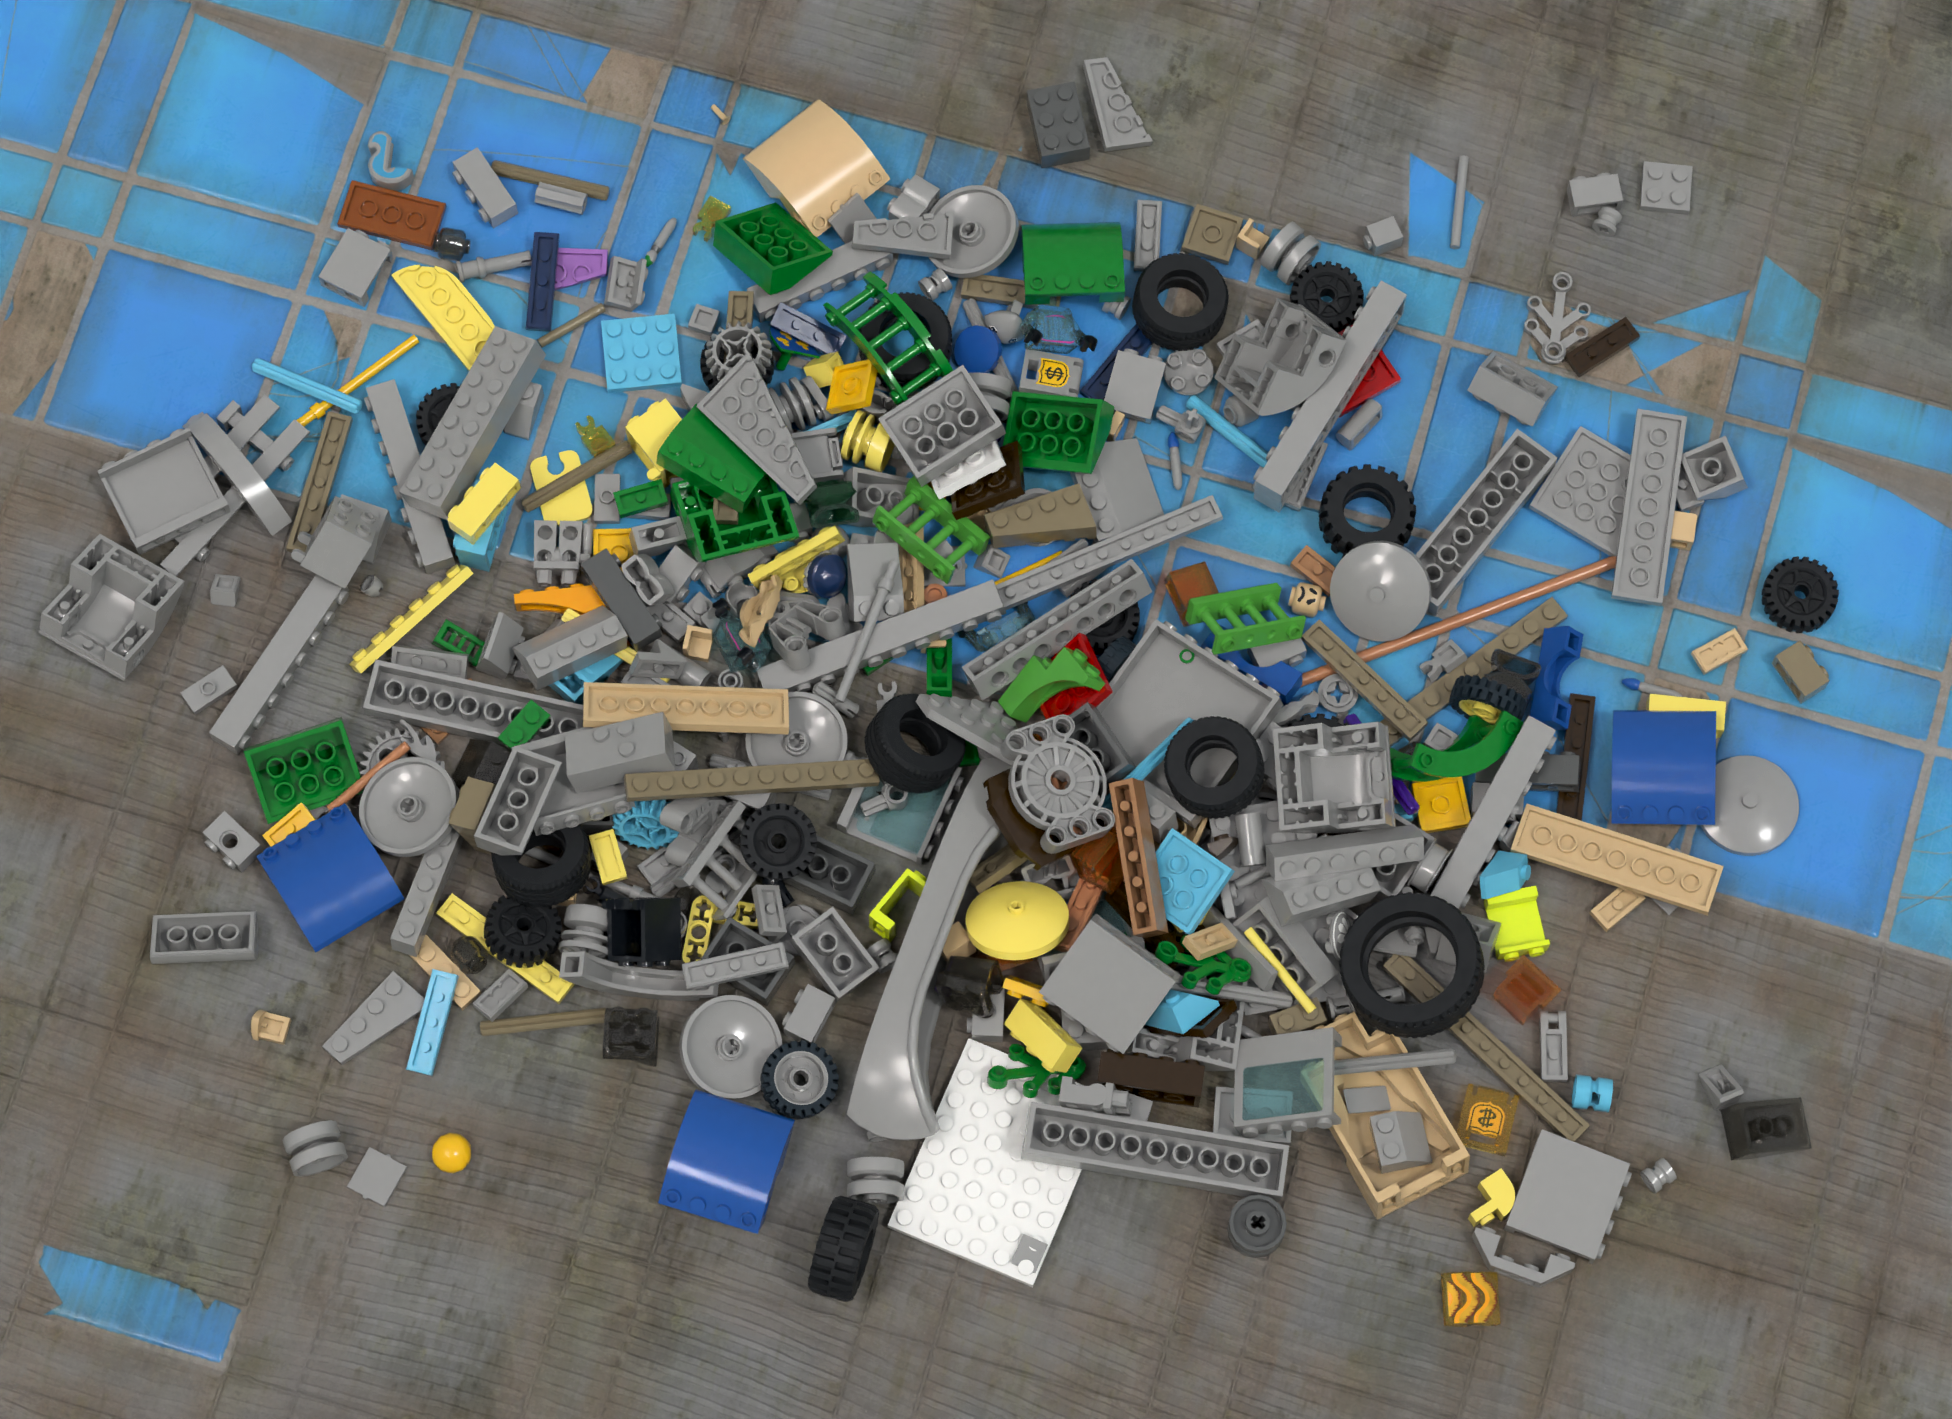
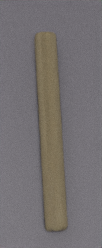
(535, 176)
(576, 476)
(542, 1022)

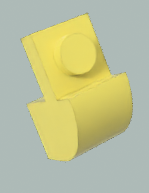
(1499, 1196)

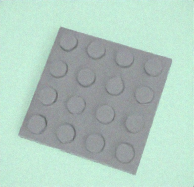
(1587, 491)

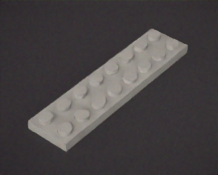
(1649, 507)

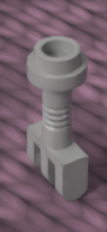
(1414, 934)

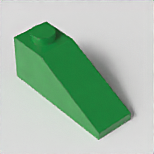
(940, 670)

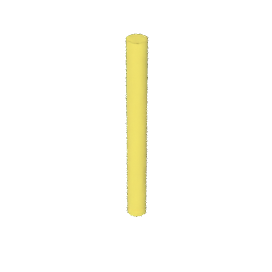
(1283, 974)

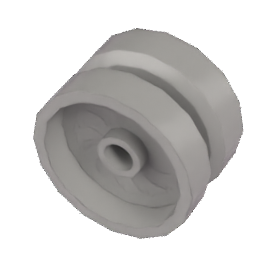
(1290, 253)
(995, 390)
(315, 1148)
(875, 1180)

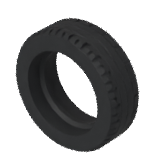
(1397, 913)

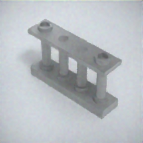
(703, 856)

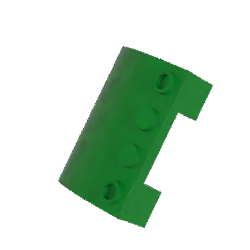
(1073, 261)
(763, 523)

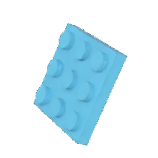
(641, 353)
(1188, 880)

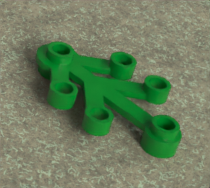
(1233, 969)
(999, 1076)

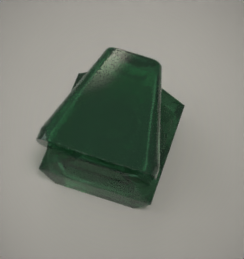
(827, 504)

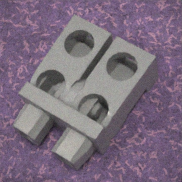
(555, 560)
(1094, 1098)

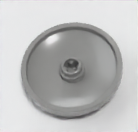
(982, 230)
(1380, 591)
(814, 735)
(408, 806)
(1752, 806)
(728, 1045)

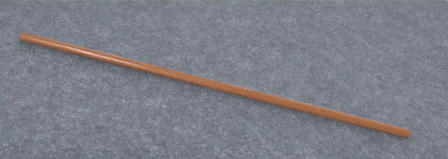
(1470, 616)

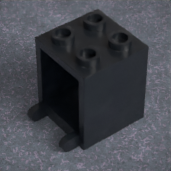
(643, 930)

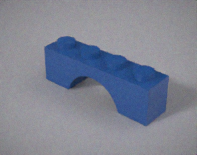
(1558, 650)
(1279, 676)

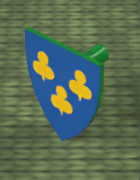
(787, 346)

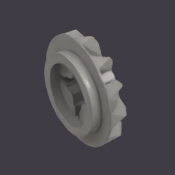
(1328, 686)

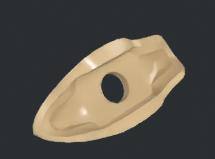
(763, 603)

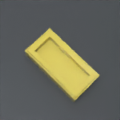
(608, 857)

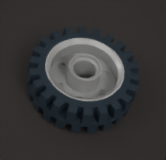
(813, 1065)

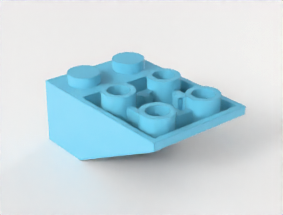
(572, 686)

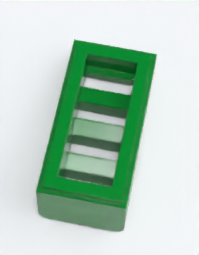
(457, 631)

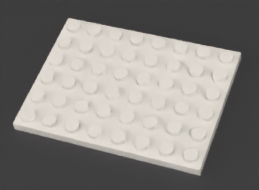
(969, 1178)

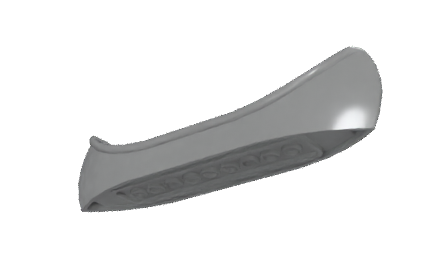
(893, 1074)

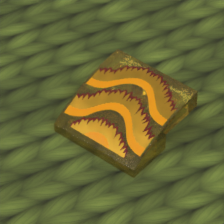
(1470, 1299)

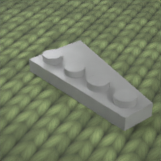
(1113, 110)
(917, 236)
(383, 1011)

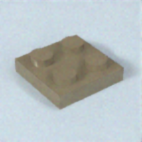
(1212, 234)

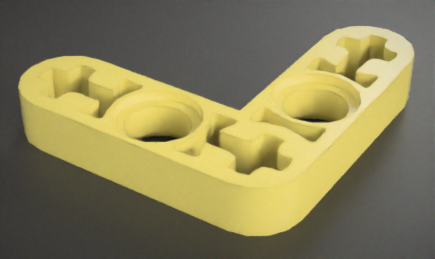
(695, 913)

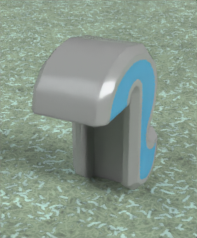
(380, 164)

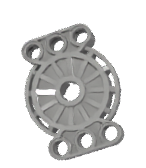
(1040, 801)

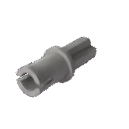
(829, 694)

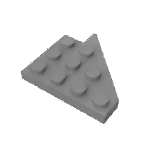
(974, 720)

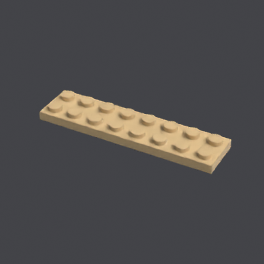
(689, 707)
(1617, 859)

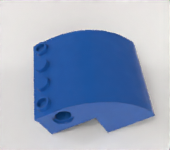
(1663, 767)
(330, 877)
(726, 1161)

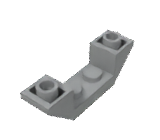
(1555, 1268)

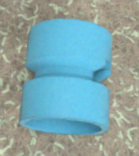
(1583, 1089)

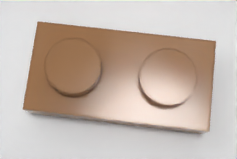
(1314, 568)

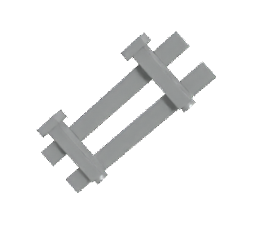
(274, 455)

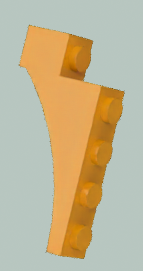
(557, 600)

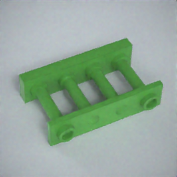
(940, 510)
(1242, 602)

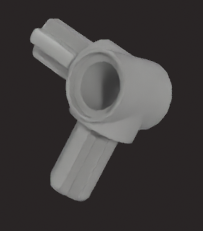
(1186, 425)
(884, 801)

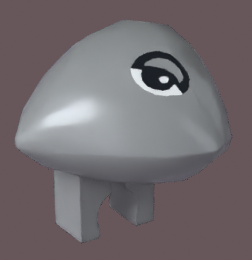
(1006, 323)

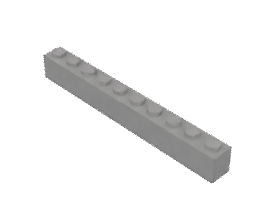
(890, 638)

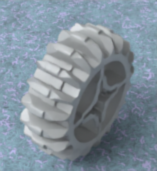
(727, 341)

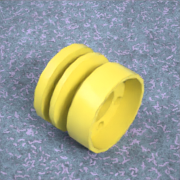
(864, 439)

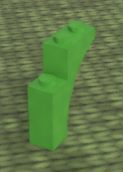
(1045, 678)

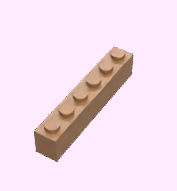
(1138, 858)

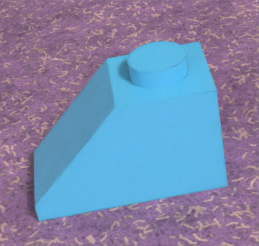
(1504, 874)

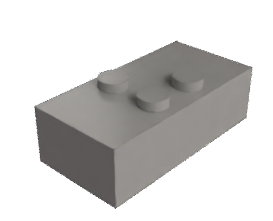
(610, 751)

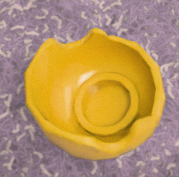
(451, 1152)

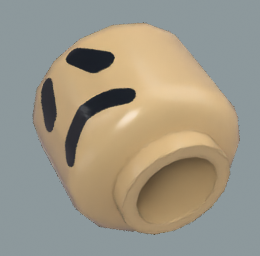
(1306, 599)

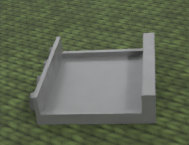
(163, 490)
(565, 806)
(1109, 984)
(1568, 1196)

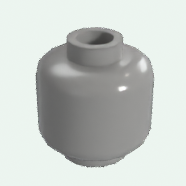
(1238, 412)

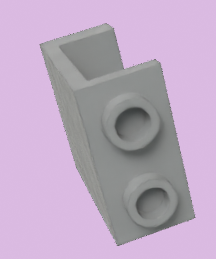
(354, 266)
(1135, 384)

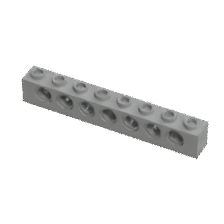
(1057, 628)

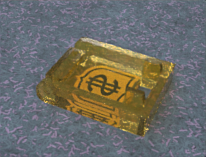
(1487, 1116)

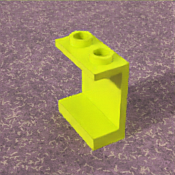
(878, 917)
(1520, 924)

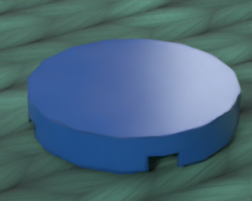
(978, 349)

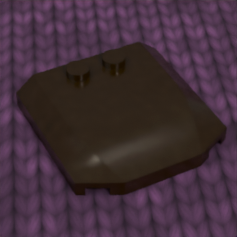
(1018, 832)

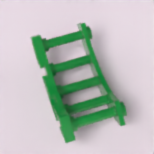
(905, 321)
(1471, 752)

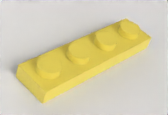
(801, 554)

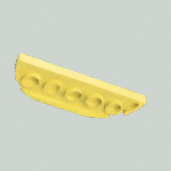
(447, 309)

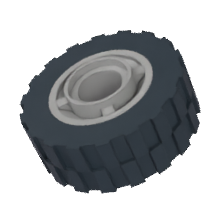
(1115, 656)

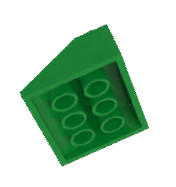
(770, 247)
(1058, 430)
(711, 461)
(303, 768)

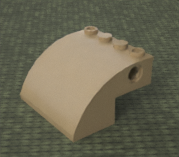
(816, 166)

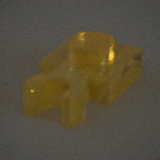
(711, 212)
(595, 439)

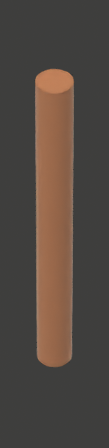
(363, 781)

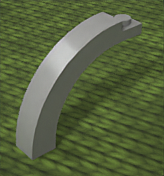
(239, 472)
(630, 981)

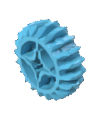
(642, 825)

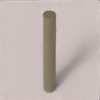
(571, 325)

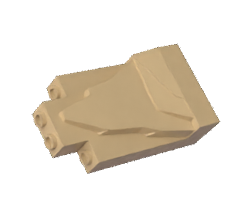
(1406, 1093)

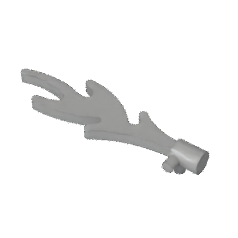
(424, 751)

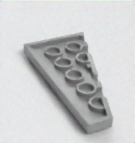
(752, 420)

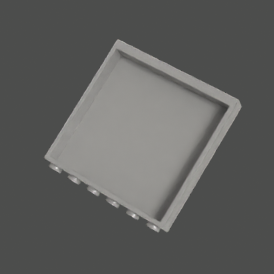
(1160, 692)

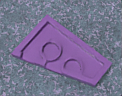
(580, 266)

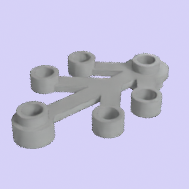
(1557, 322)

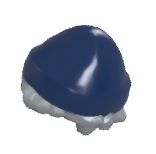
(825, 575)

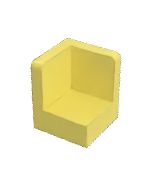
(822, 368)

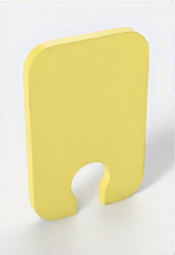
(571, 504)

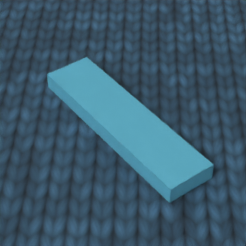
(432, 1022)

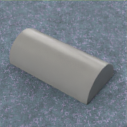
(204, 937)

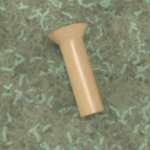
(725, 119)

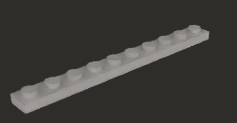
(1109, 552)

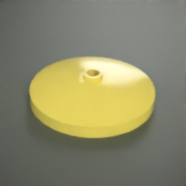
(1017, 920)

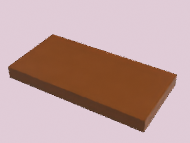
(391, 215)

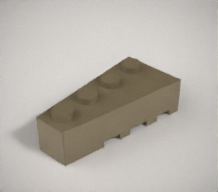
(1042, 519)

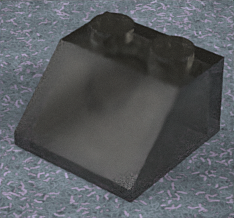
(481, 761)

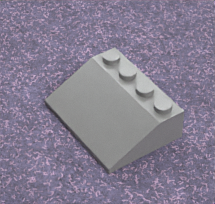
(942, 425)
(1119, 489)

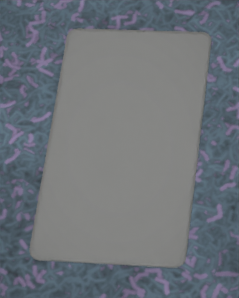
(1366, 1099)

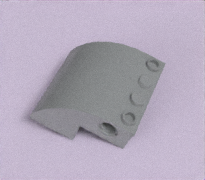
(1283, 363)
(111, 607)
(1334, 778)
(1215, 1052)

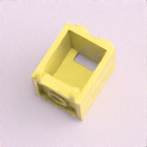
(648, 434)

